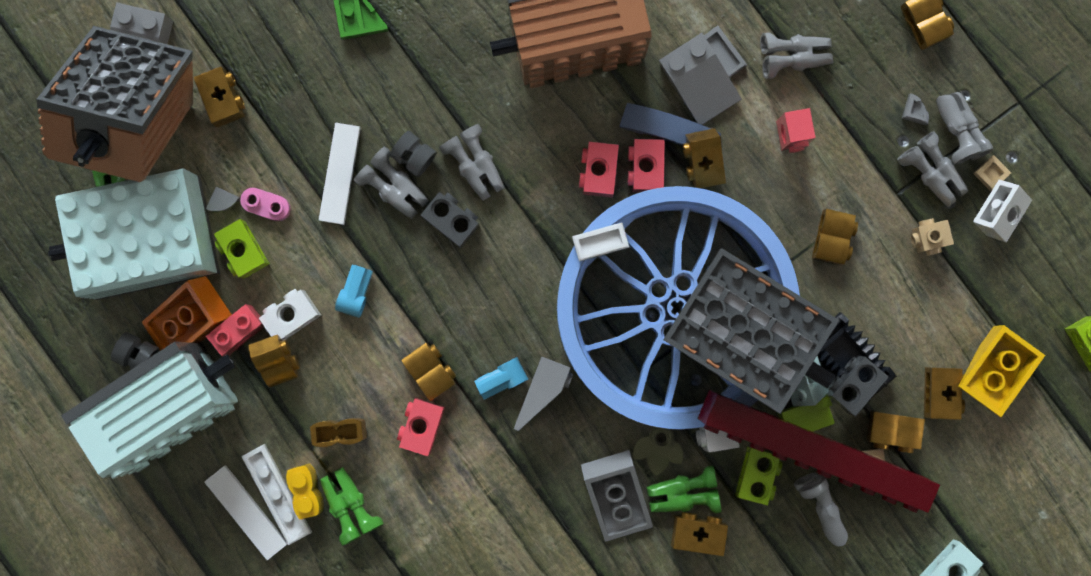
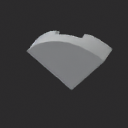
(915, 110)
(222, 200)

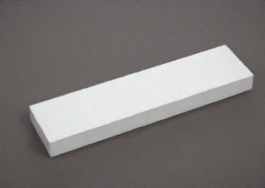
(339, 173)
(275, 493)
(246, 512)

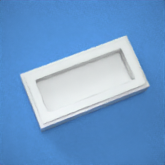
(600, 242)

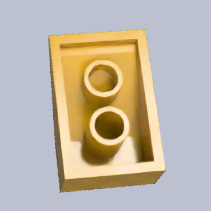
(1000, 369)

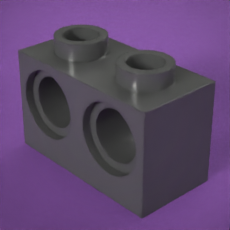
(446, 224)
(861, 390)

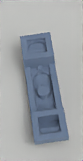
(658, 124)

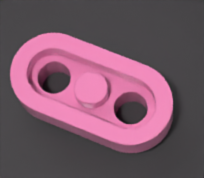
(264, 204)

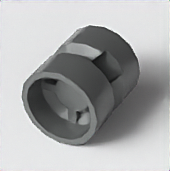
(413, 154)
(131, 351)

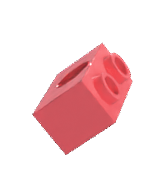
(795, 130)
(653, 152)
(599, 154)
(235, 330)
(420, 442)

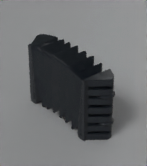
(843, 346)

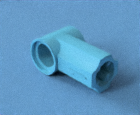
(352, 298)
(506, 376)

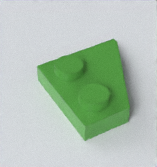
(357, 19)

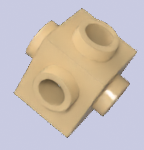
(931, 236)

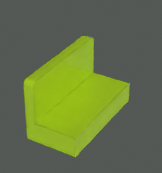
(810, 417)

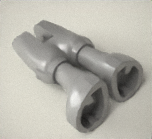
(800, 60)
(965, 126)
(475, 170)
(935, 178)
(400, 187)
(816, 486)

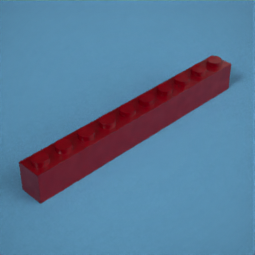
(817, 451)

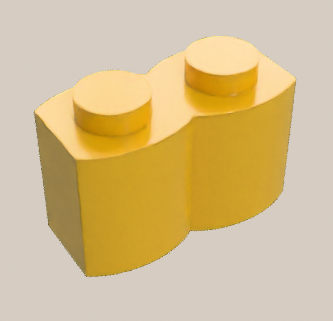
(303, 485)

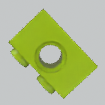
(251, 260)

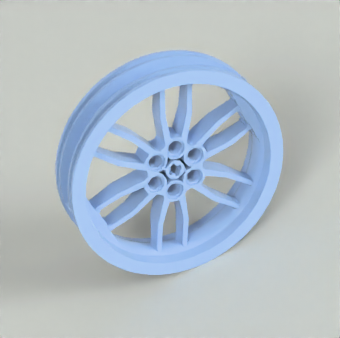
(676, 198)

